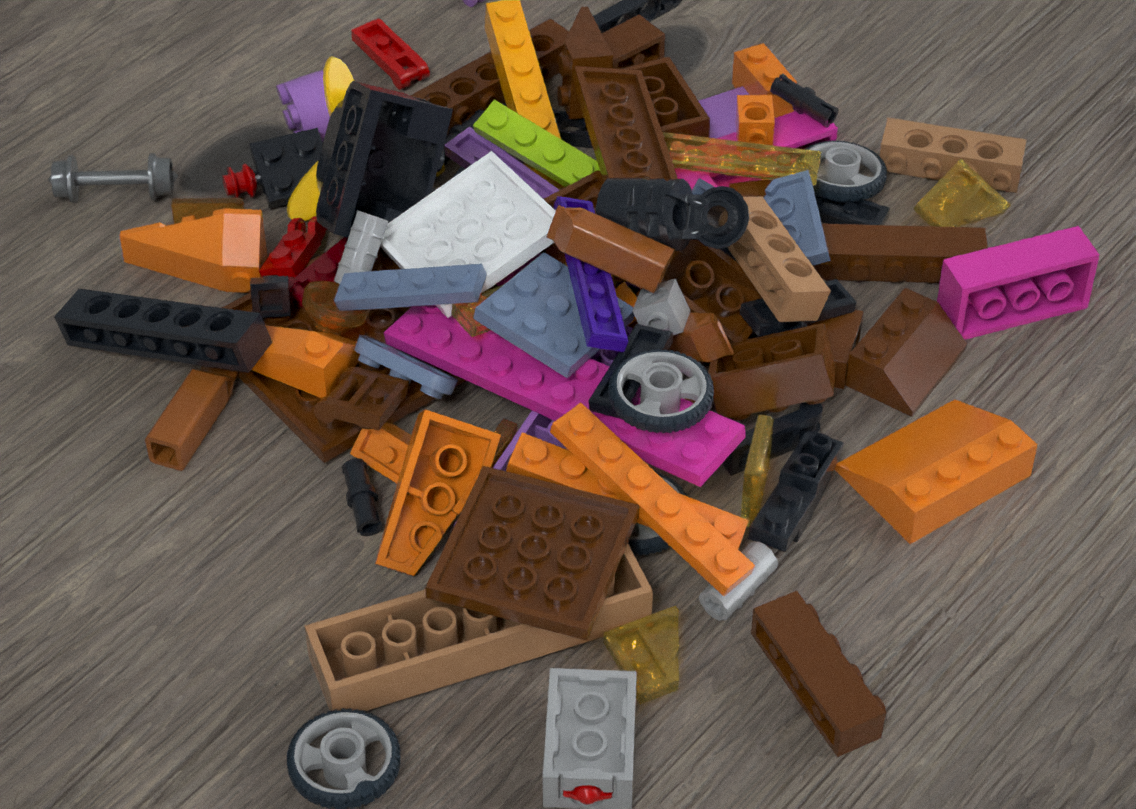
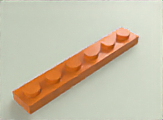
(559, 466)
(658, 502)

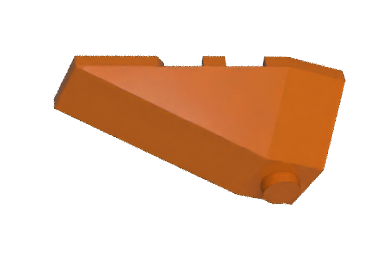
(209, 251)
(307, 359)
(432, 487)

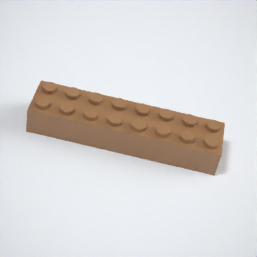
(427, 644)

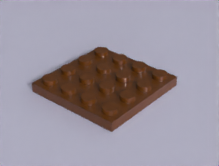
(533, 552)

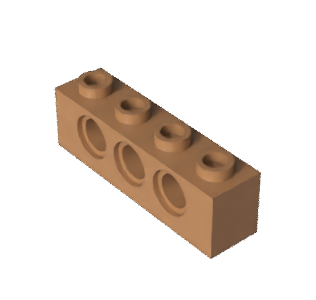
(933, 150)
(778, 266)

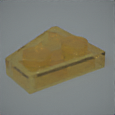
(960, 199)
(651, 650)

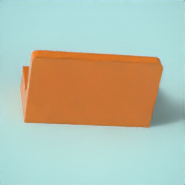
(383, 449)

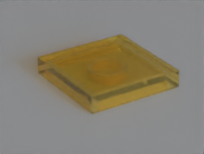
(757, 468)

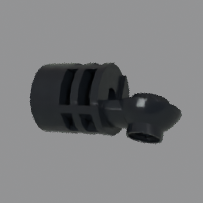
(672, 212)

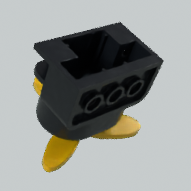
(374, 154)

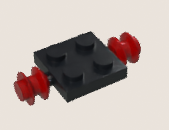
(278, 165)

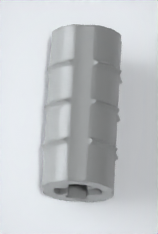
(361, 245)
(722, 606)

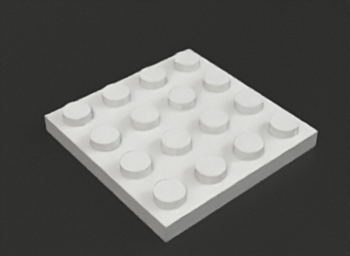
(473, 219)

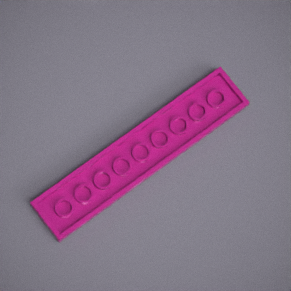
(521, 378)

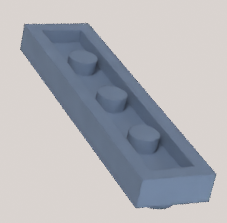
(410, 287)

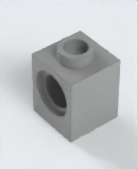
(663, 309)

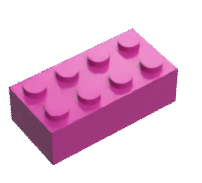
(1018, 282)

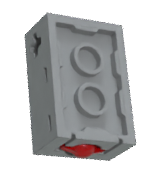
(589, 739)

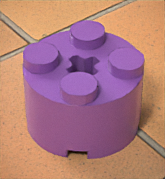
(305, 103)

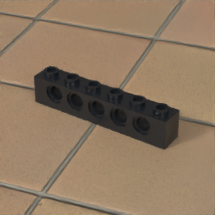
(164, 329)

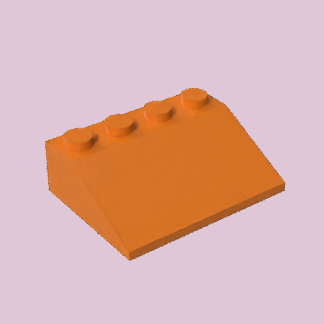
(939, 467)

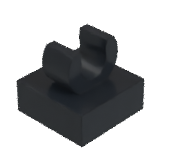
(271, 296)

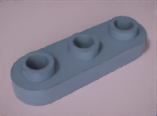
(405, 366)

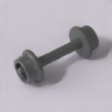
(67, 179)

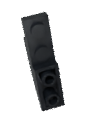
(797, 492)

